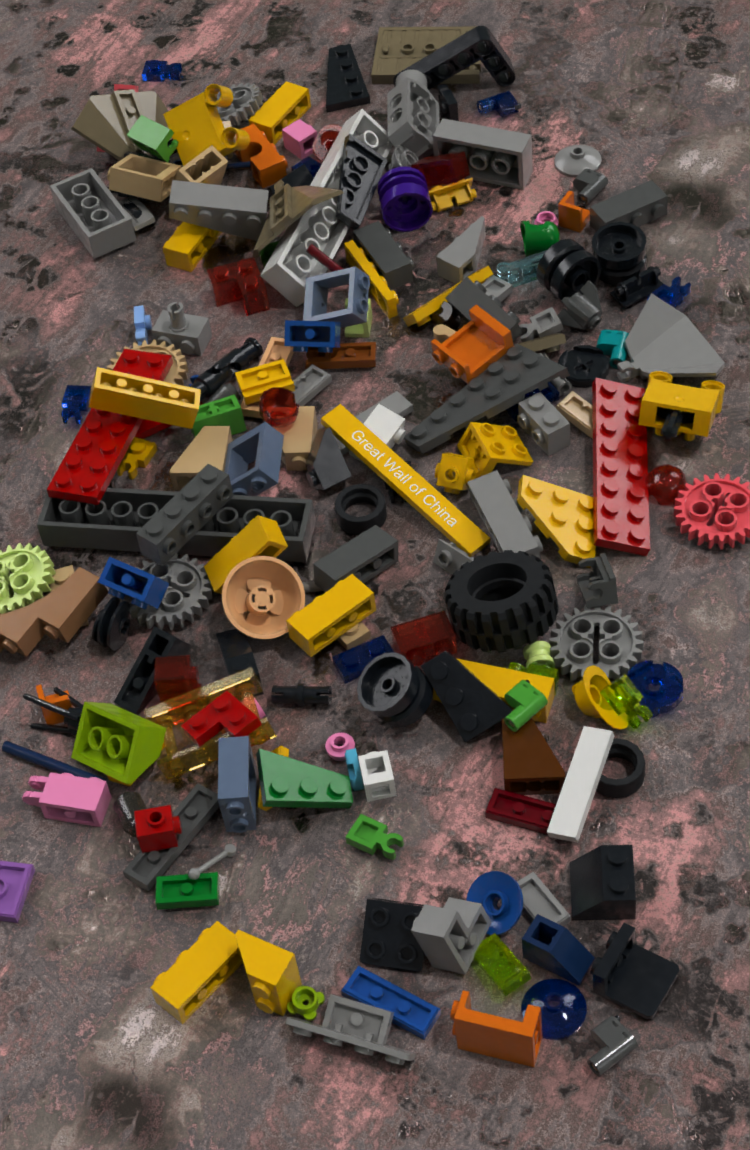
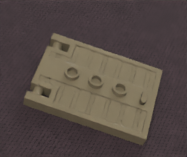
(404, 46)

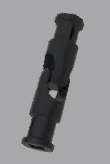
(225, 368)

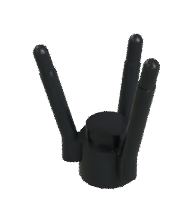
(72, 715)

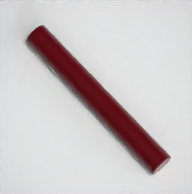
(323, 259)

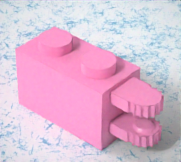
(70, 798)

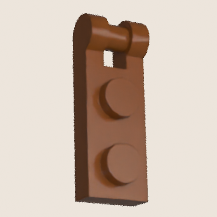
(347, 356)

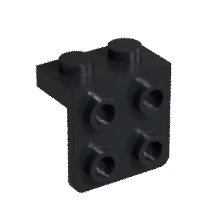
(632, 974)

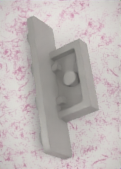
(356, 1024)

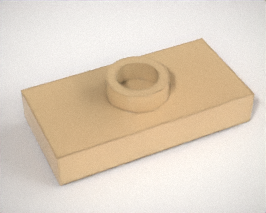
(577, 412)

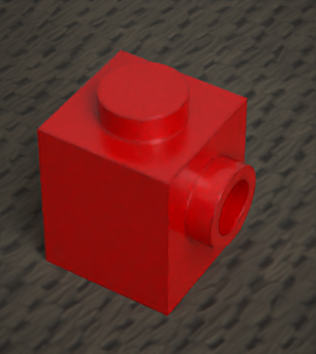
(157, 828)

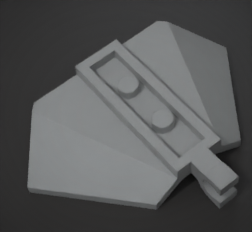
(667, 343)

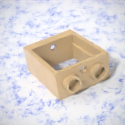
(142, 177)

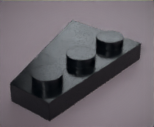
(466, 699)

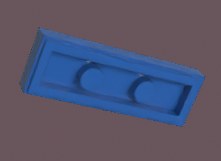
(410, 1011)

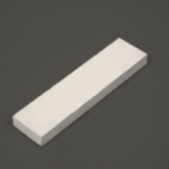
(580, 784)

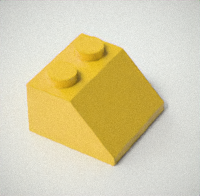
(270, 972)

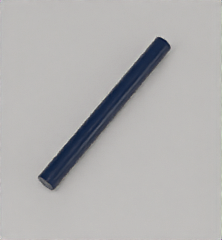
(44, 761)

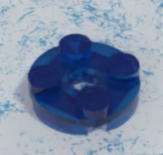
(665, 675)

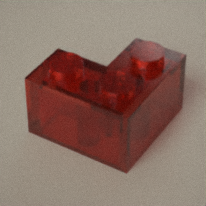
(241, 283)

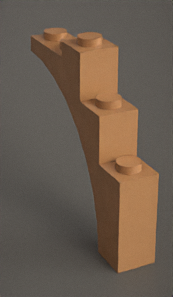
(56, 615)

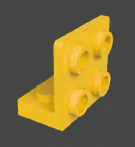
(493, 445)

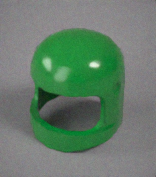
(538, 237)

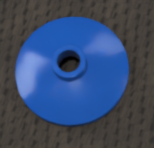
(488, 890)

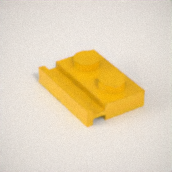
(263, 377)

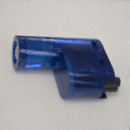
(503, 103)

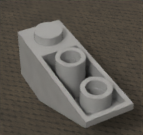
(463, 254)

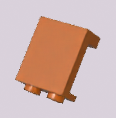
(473, 346)
(497, 1035)

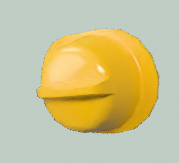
(592, 702)

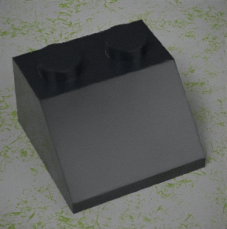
(603, 884)

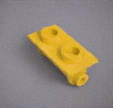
(460, 191)

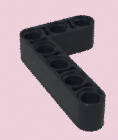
(462, 53)

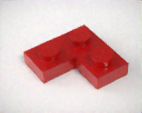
(222, 713)

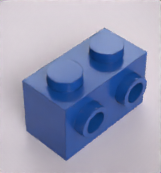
(312, 334)
(130, 581)

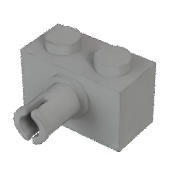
(183, 330)

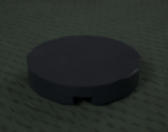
(584, 365)

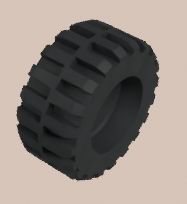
(501, 601)

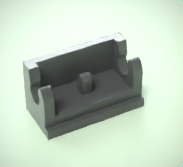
(599, 585)

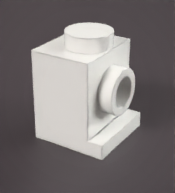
(377, 775)

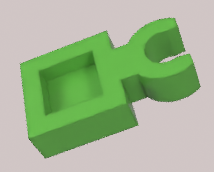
(372, 835)

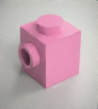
(299, 138)

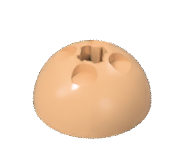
(273, 587)

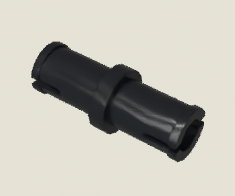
(302, 694)

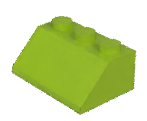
(117, 741)

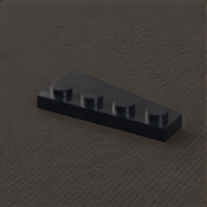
(344, 80)
(358, 180)

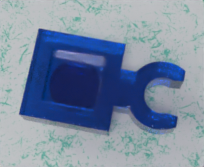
(159, 70)
(674, 294)
(74, 401)

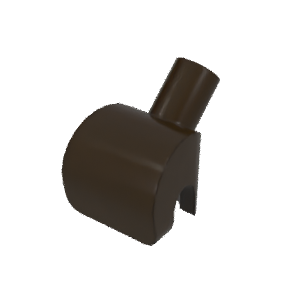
(448, 317)

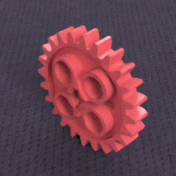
(704, 500)

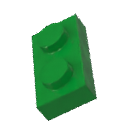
(183, 892)

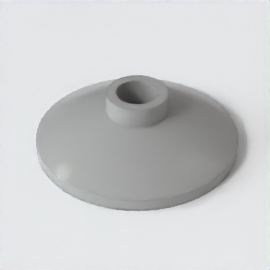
(576, 158)

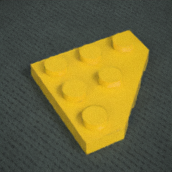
(561, 516)

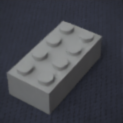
(490, 152)
(93, 213)

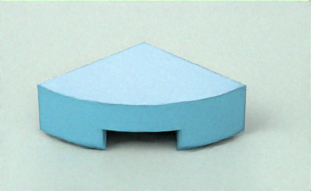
(354, 769)

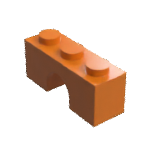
(265, 161)

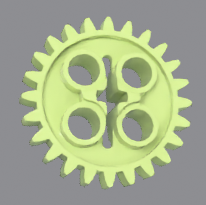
(30, 576)

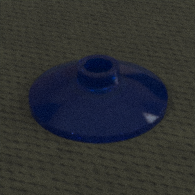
(560, 1020)

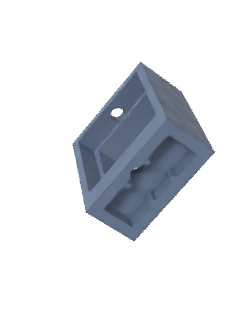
(317, 293)
(258, 444)
(237, 784)

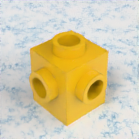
(454, 472)

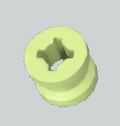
(538, 654)

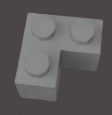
(451, 933)

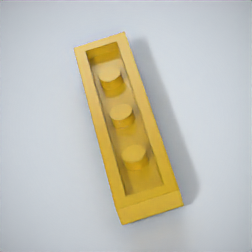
(378, 287)
(421, 315)

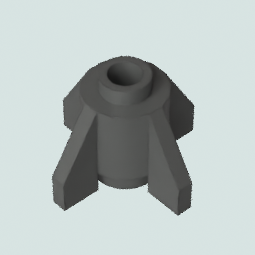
(583, 310)

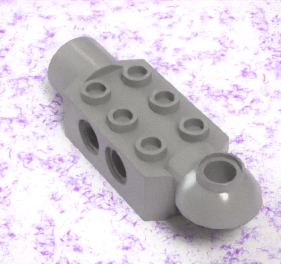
(411, 119)

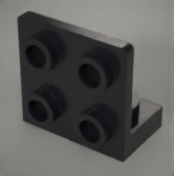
(388, 935)

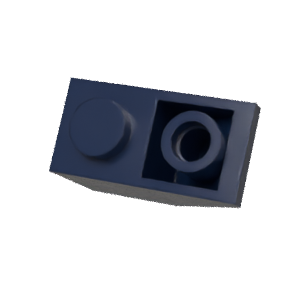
(556, 950)

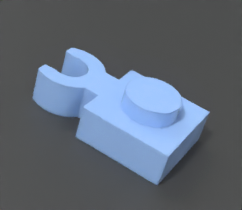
(142, 324)

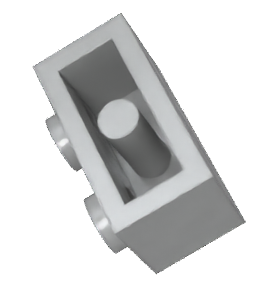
(544, 423)

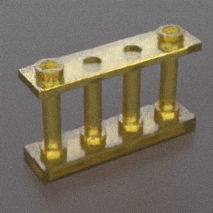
(183, 707)

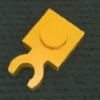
(138, 454)

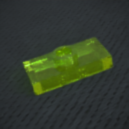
(501, 965)

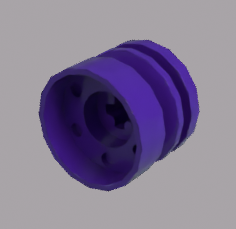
(404, 199)

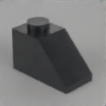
(325, 461)

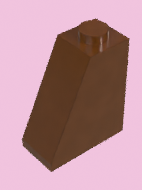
(529, 762)

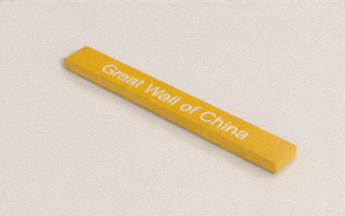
(405, 481)

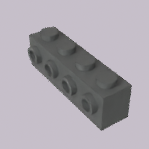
(184, 515)

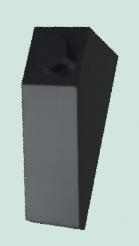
(236, 653)
(140, 685)

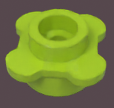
(303, 994)

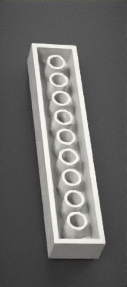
(319, 225)

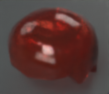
(278, 407)
(664, 483)

